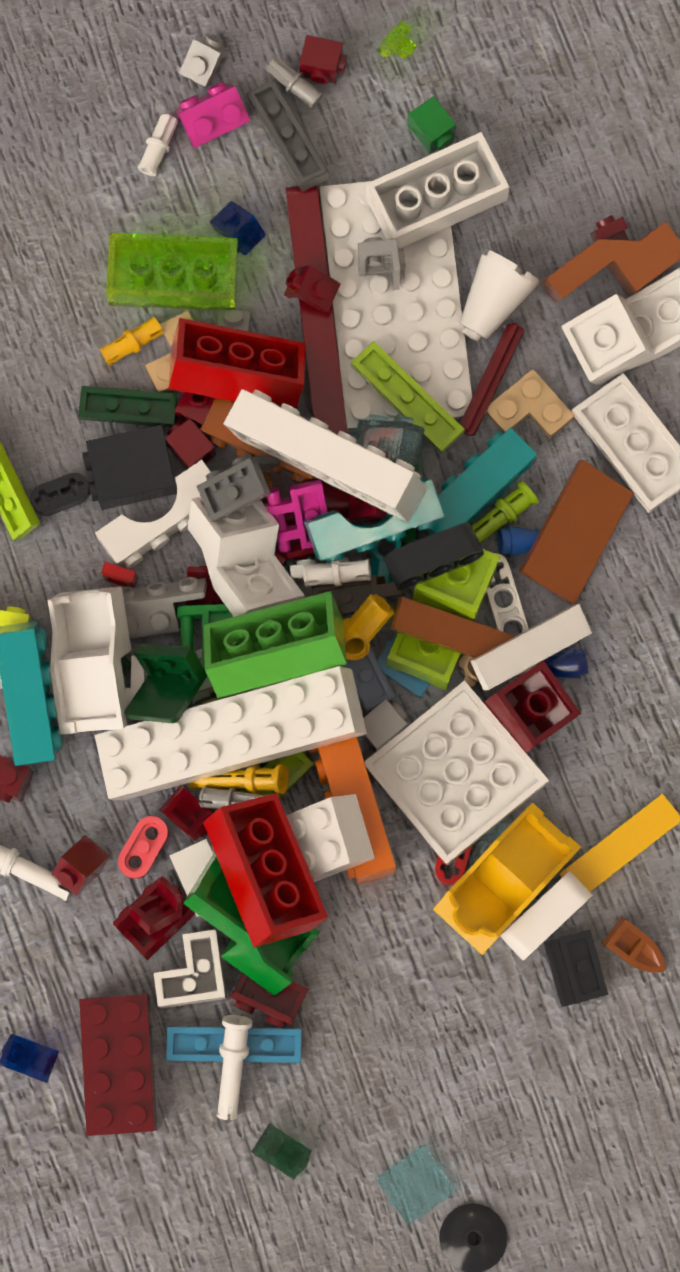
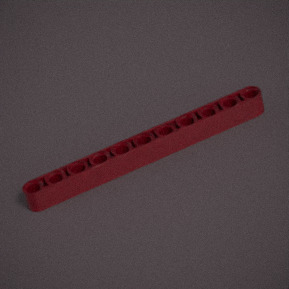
(318, 328)

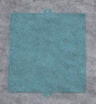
(416, 1184)

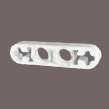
(514, 611)

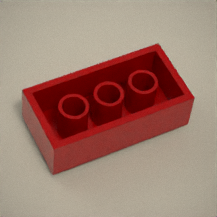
(225, 360)
(265, 869)

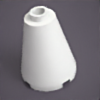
(494, 295)

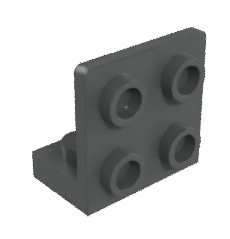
(236, 487)

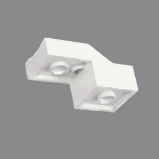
(627, 331)
(242, 558)
(86, 659)

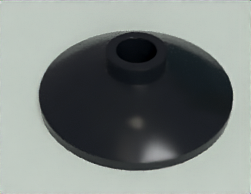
(460, 1224)

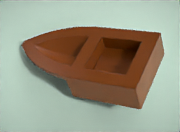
(634, 947)

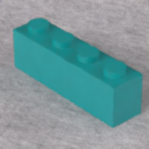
(483, 480)

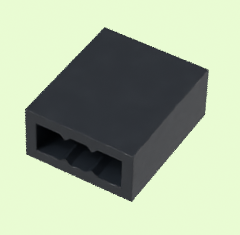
(129, 467)

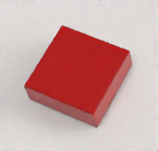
(119, 575)

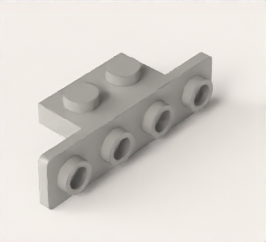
(153, 608)

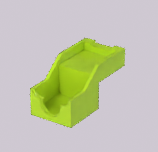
(453, 592)

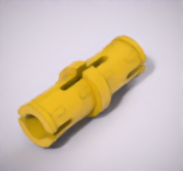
(131, 341)

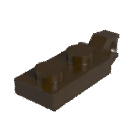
(353, 594)

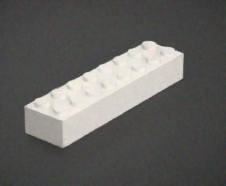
(231, 734)

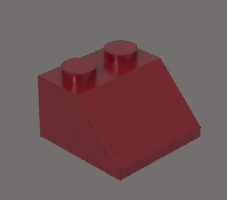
(533, 706)

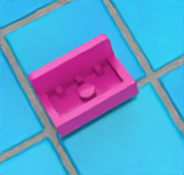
(212, 114)

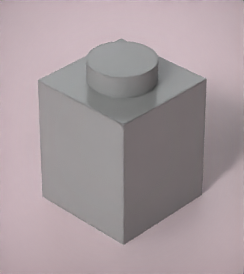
(384, 724)

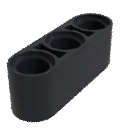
(433, 556)

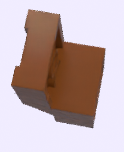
(628, 260)

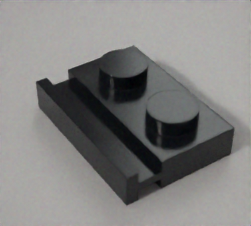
(575, 968)

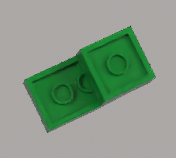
(267, 964)

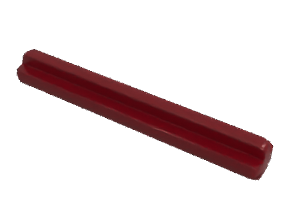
(491, 379)

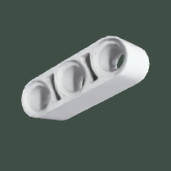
(546, 915)

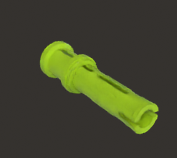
(505, 511)

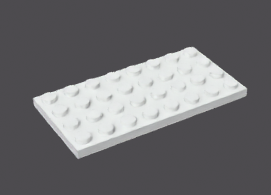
(411, 324)

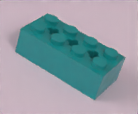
(27, 693)

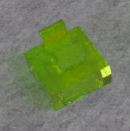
(397, 41)

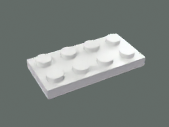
(632, 441)

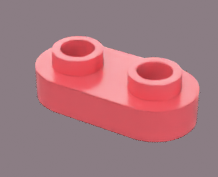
(142, 847)

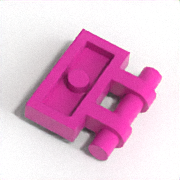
(306, 502)

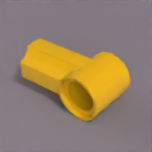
(365, 625)

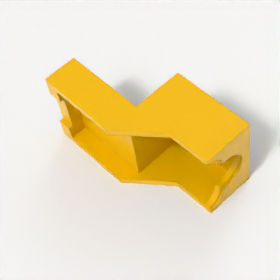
(506, 878)

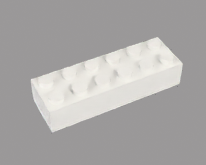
(326, 455)

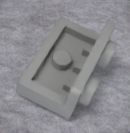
(381, 257)

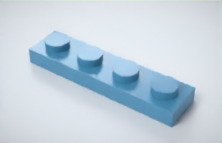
(203, 1044)

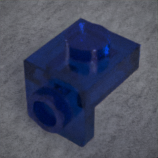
(238, 223)
(28, 1057)

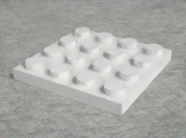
(455, 772)

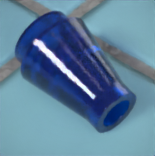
(568, 663)

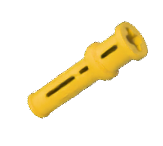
(252, 779)

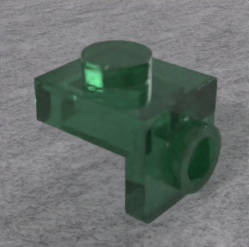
(282, 1151)

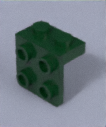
(170, 684)

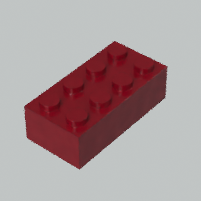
(118, 1065)

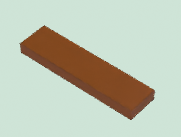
(445, 629)

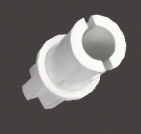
(158, 145)

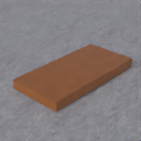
(576, 532)

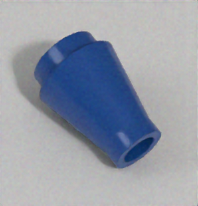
(515, 540)

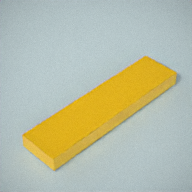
(624, 843)

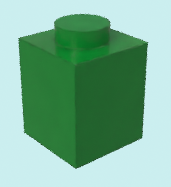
(432, 125)

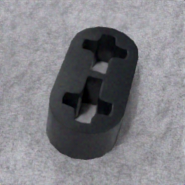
(57, 487)

